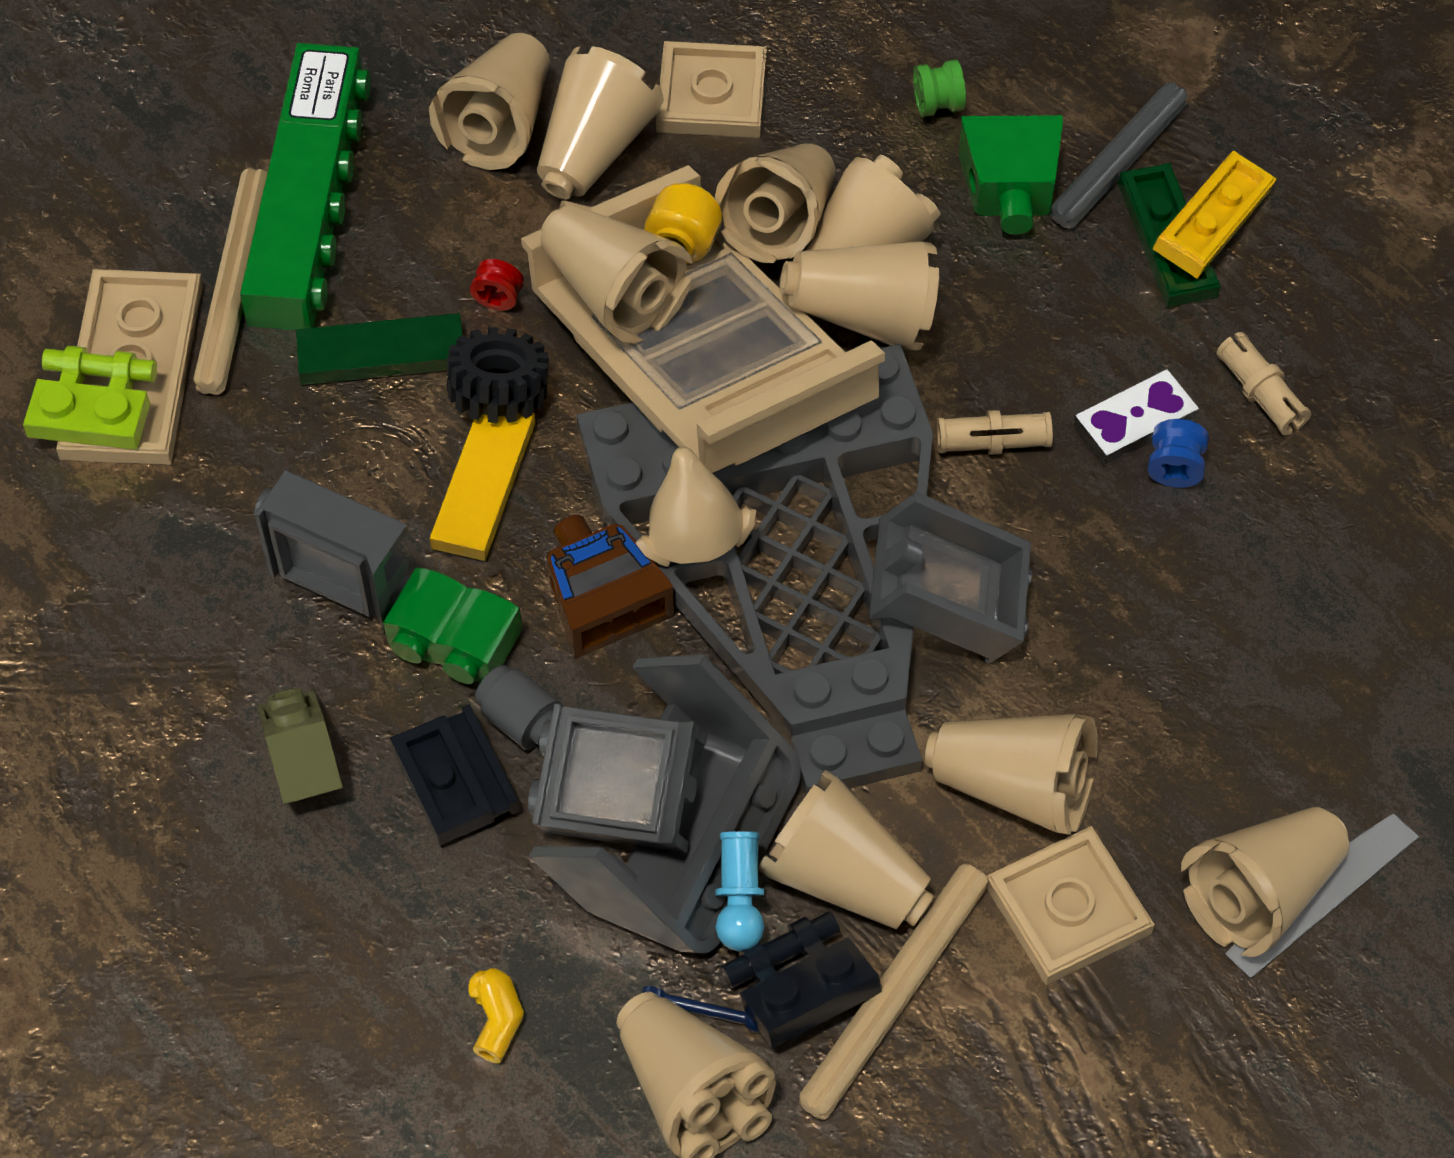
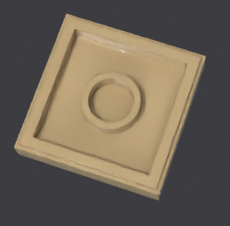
(712, 89)
(1069, 905)

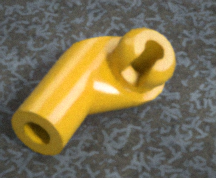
(503, 1009)

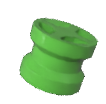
(939, 88)

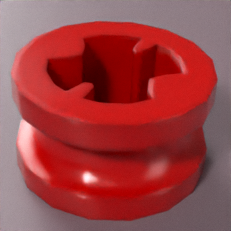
(496, 284)

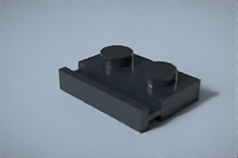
(454, 774)

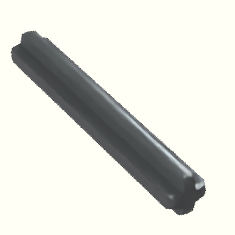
(1118, 155)

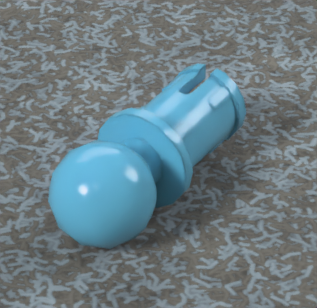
(740, 923)

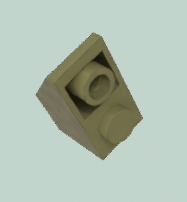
(299, 745)

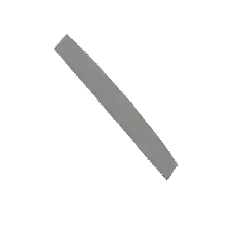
(1365, 858)

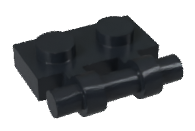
(808, 991)

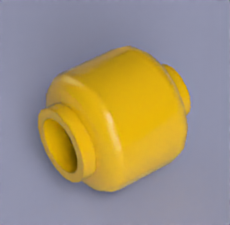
(687, 217)

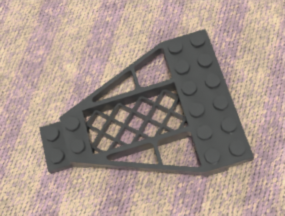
(840, 708)

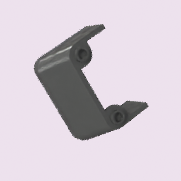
(742, 786)

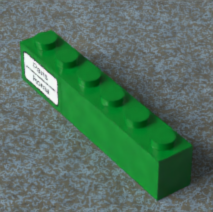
(304, 188)

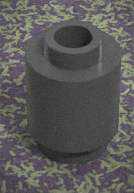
(515, 704)

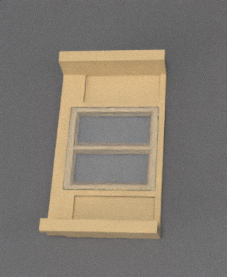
(734, 360)

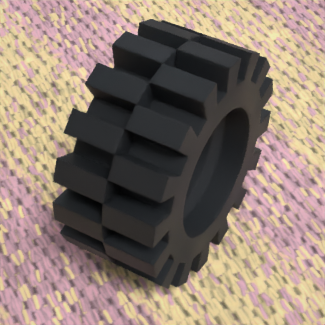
(497, 374)

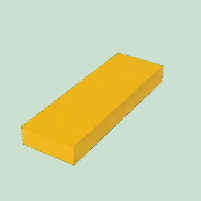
(1214, 214)
(481, 486)

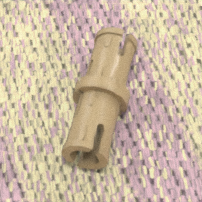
(1263, 383)
(1032, 432)

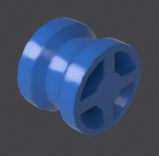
(1178, 453)

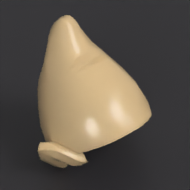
(693, 515)

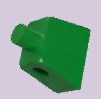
(1010, 166)

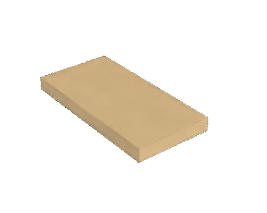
(156, 321)

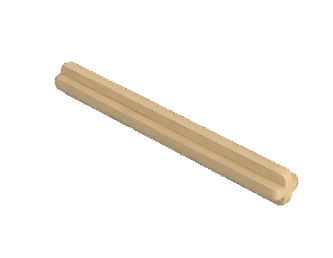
(226, 302)
(898, 986)

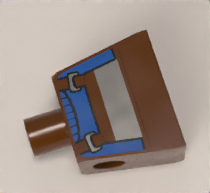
(604, 585)

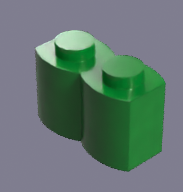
(452, 626)

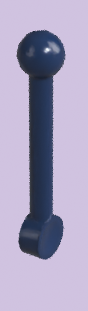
(707, 1009)

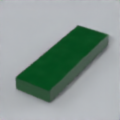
(1153, 203)
(376, 348)

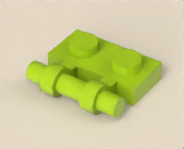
(90, 413)

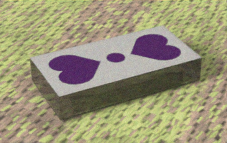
(1129, 417)

